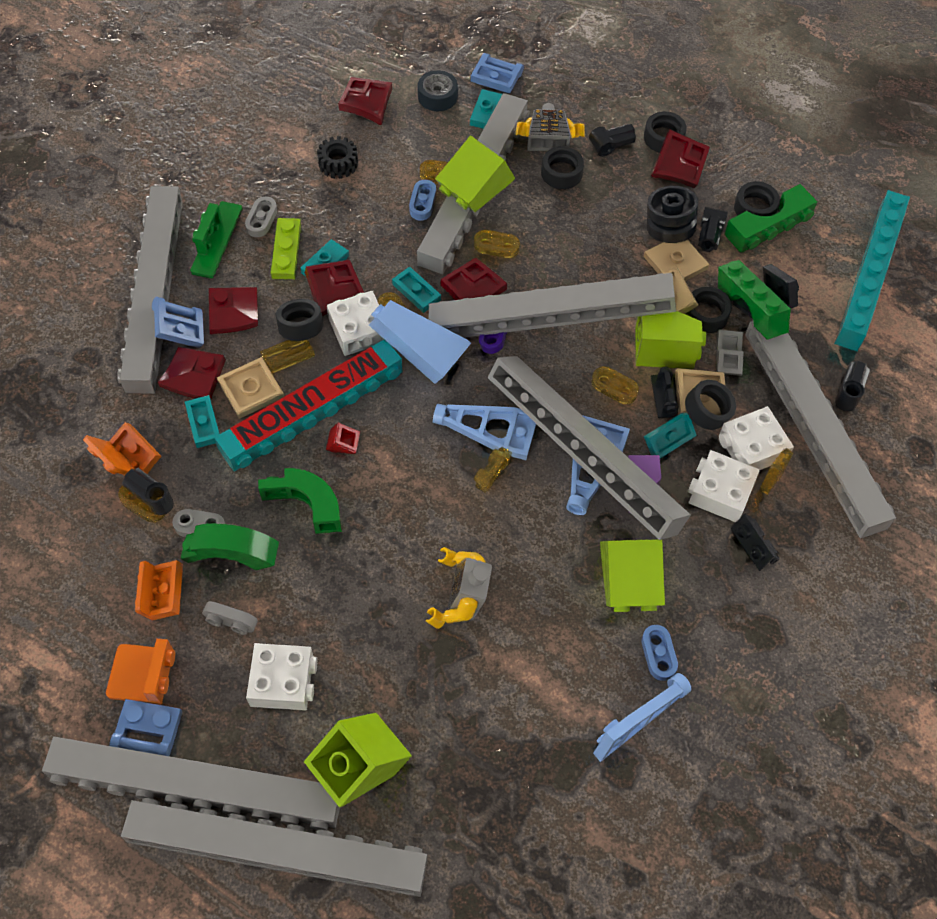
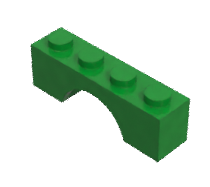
(750, 230)
(768, 311)

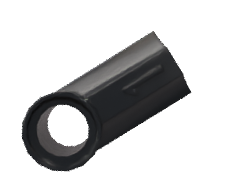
(606, 141)
(712, 226)
(852, 386)
(148, 491)

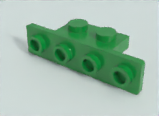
(213, 236)

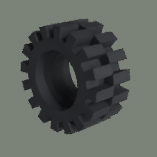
(335, 148)

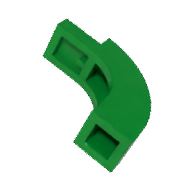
(311, 490)
(231, 543)

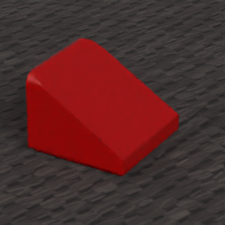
(343, 439)

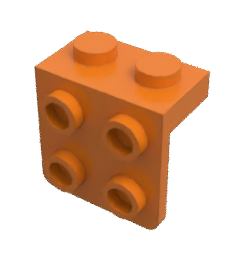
(124, 451)
(141, 672)

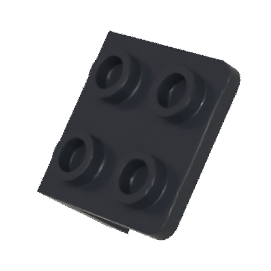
(780, 283)

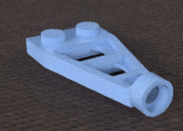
(519, 432)
(582, 491)
(619, 732)

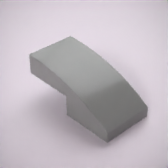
(729, 352)

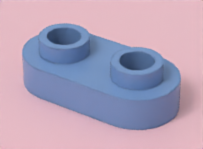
(420, 203)
(659, 654)

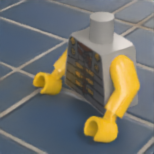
(549, 129)
(468, 587)

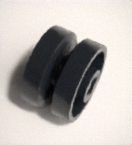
(672, 214)

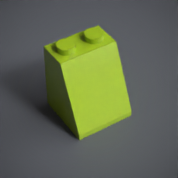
(474, 175)
(668, 340)
(633, 574)
(356, 757)

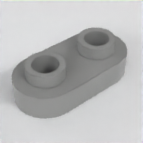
(258, 221)
(196, 518)
(238, 620)

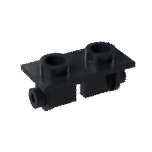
(665, 393)
(751, 538)

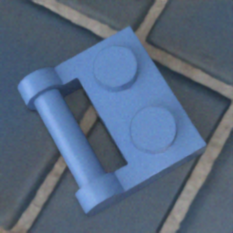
(496, 73)
(178, 328)
(148, 720)

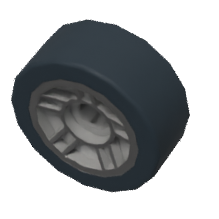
(437, 90)

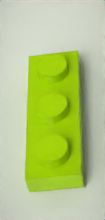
(286, 248)

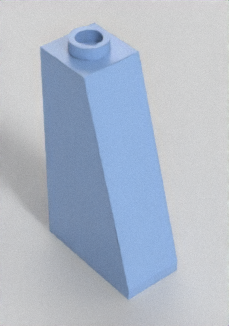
(419, 340)

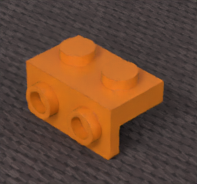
(159, 589)

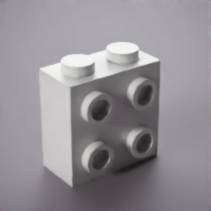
(351, 322)
(755, 438)
(722, 485)
(281, 677)

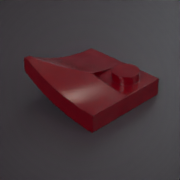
(366, 98)
(680, 160)
(473, 281)
(332, 282)
(232, 309)
(193, 373)

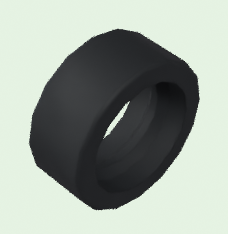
(666, 120)
(562, 180)
(760, 190)
(719, 299)
(299, 330)
(720, 395)

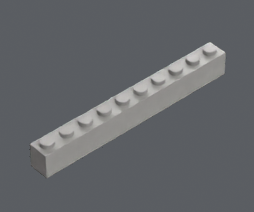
(452, 220)
(152, 280)
(556, 306)
(823, 433)
(589, 448)
(190, 782)
(275, 847)

